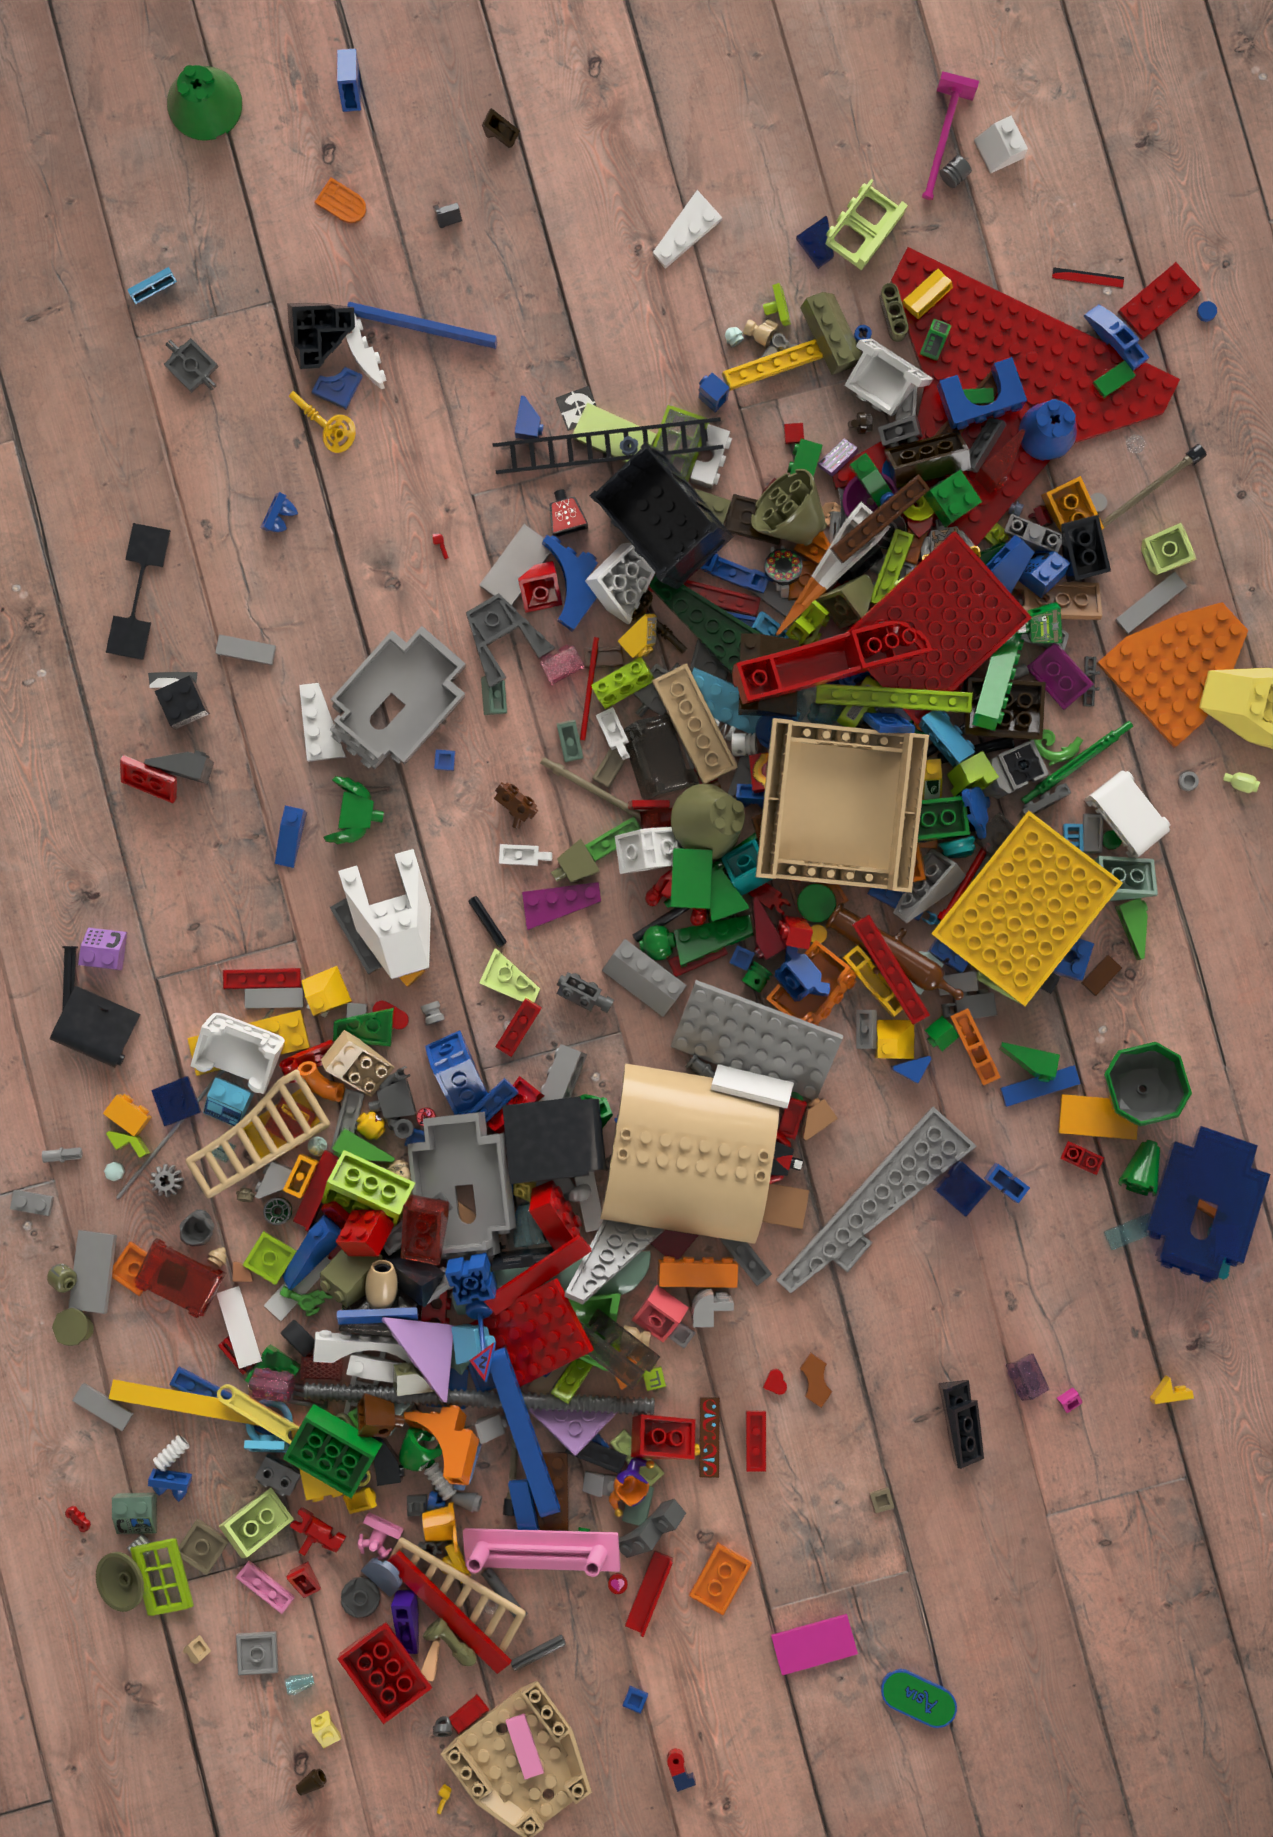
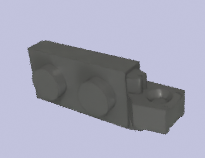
(1046, 800)

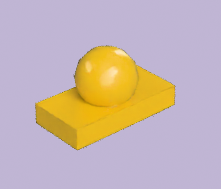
(362, 1500)
(455, 1560)

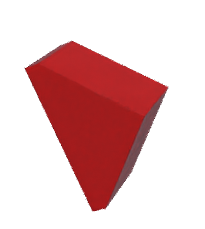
(304, 1580)

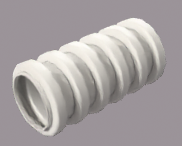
(171, 1453)
(436, 1476)

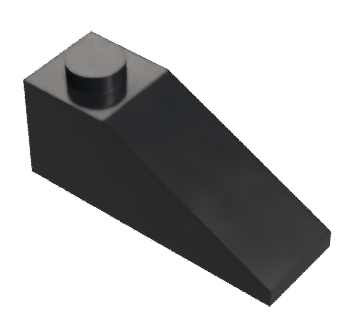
(387, 1464)

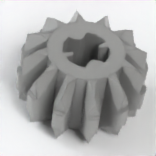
(172, 1177)

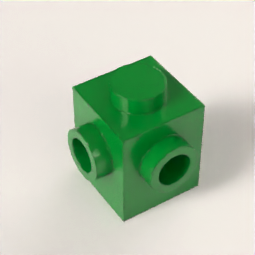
(941, 1034)

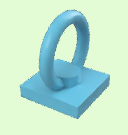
(268, 1443)

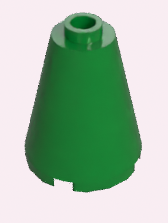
(1143, 1170)

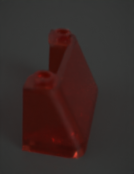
(179, 1278)

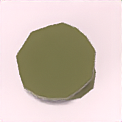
(72, 1327)

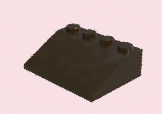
(761, 645)
(1023, 713)

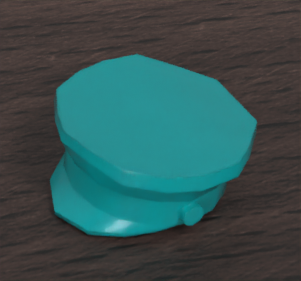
(958, 848)

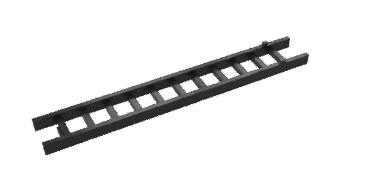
(703, 432)

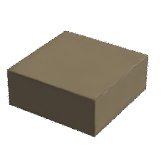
(882, 1500)

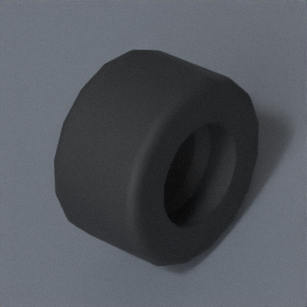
(298, 1338)

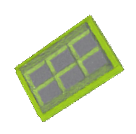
(683, 462)
(163, 1577)

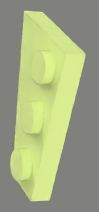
(508, 979)

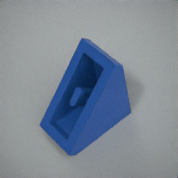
(912, 1069)

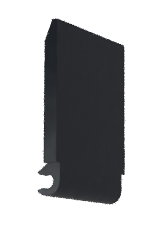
(553, 1139)

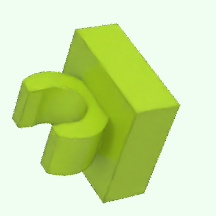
(996, 535)

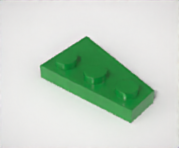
(371, 1028)

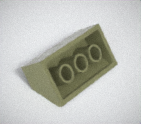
(831, 331)

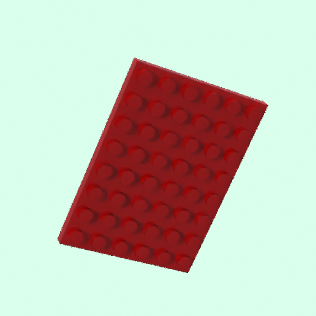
(958, 611)

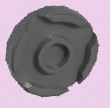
(360, 1597)

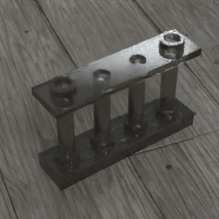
(611, 1358)

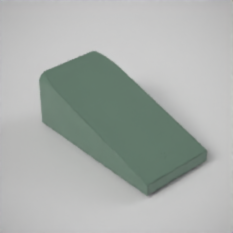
(570, 740)

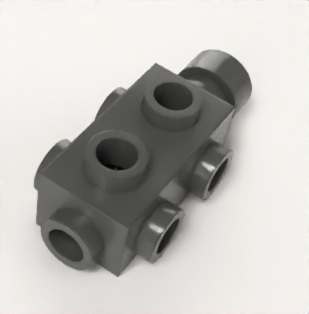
(582, 993)

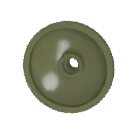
(119, 1581)

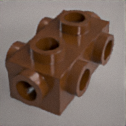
(520, 806)

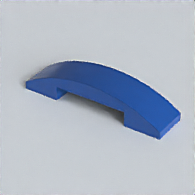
(736, 574)

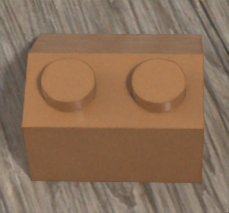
(816, 1118)

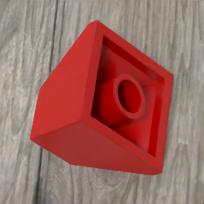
(540, 587)

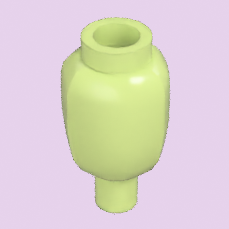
(1242, 782)

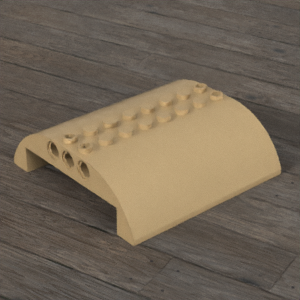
(842, 805)
(689, 1156)

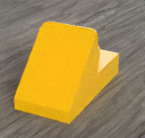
(1165, 1393)

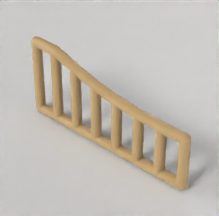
(253, 1116)
(469, 1584)

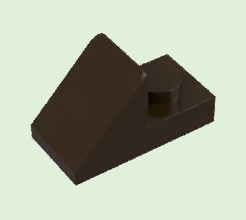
(500, 128)

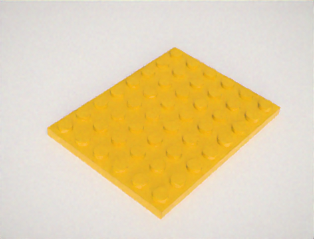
(1026, 908)

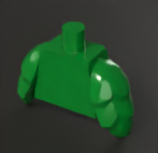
(355, 812)

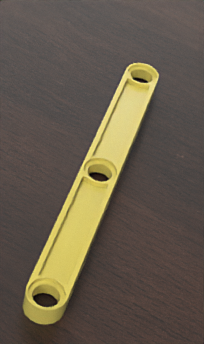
(263, 1416)

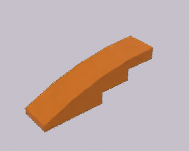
(975, 1046)

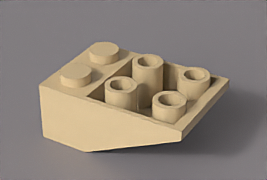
(356, 1064)

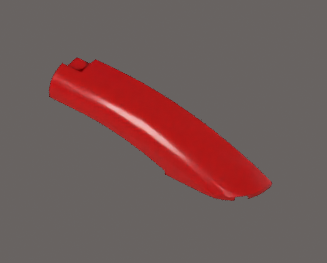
(827, 660)

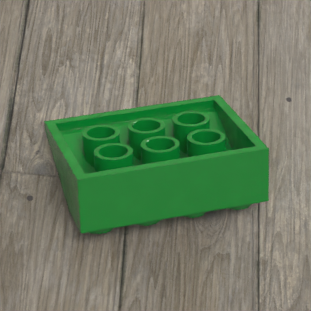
(332, 1451)

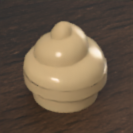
(217, 1257)

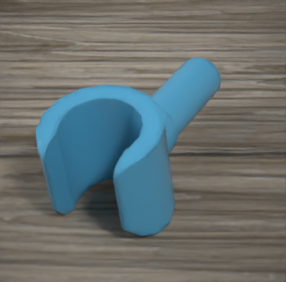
(932, 920)

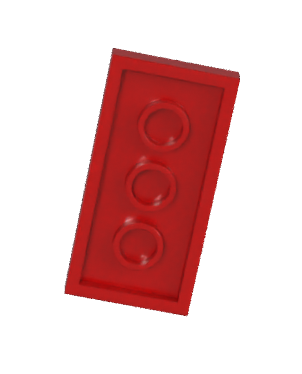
(1159, 300)

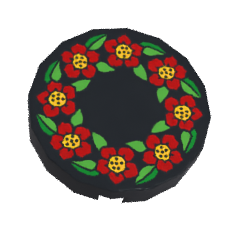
(783, 566)

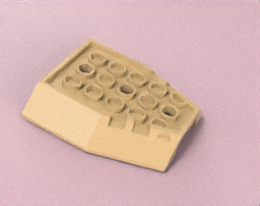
(491, 1771)

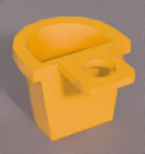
(440, 1525)

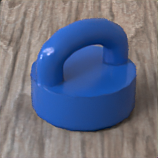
(432, 1501)

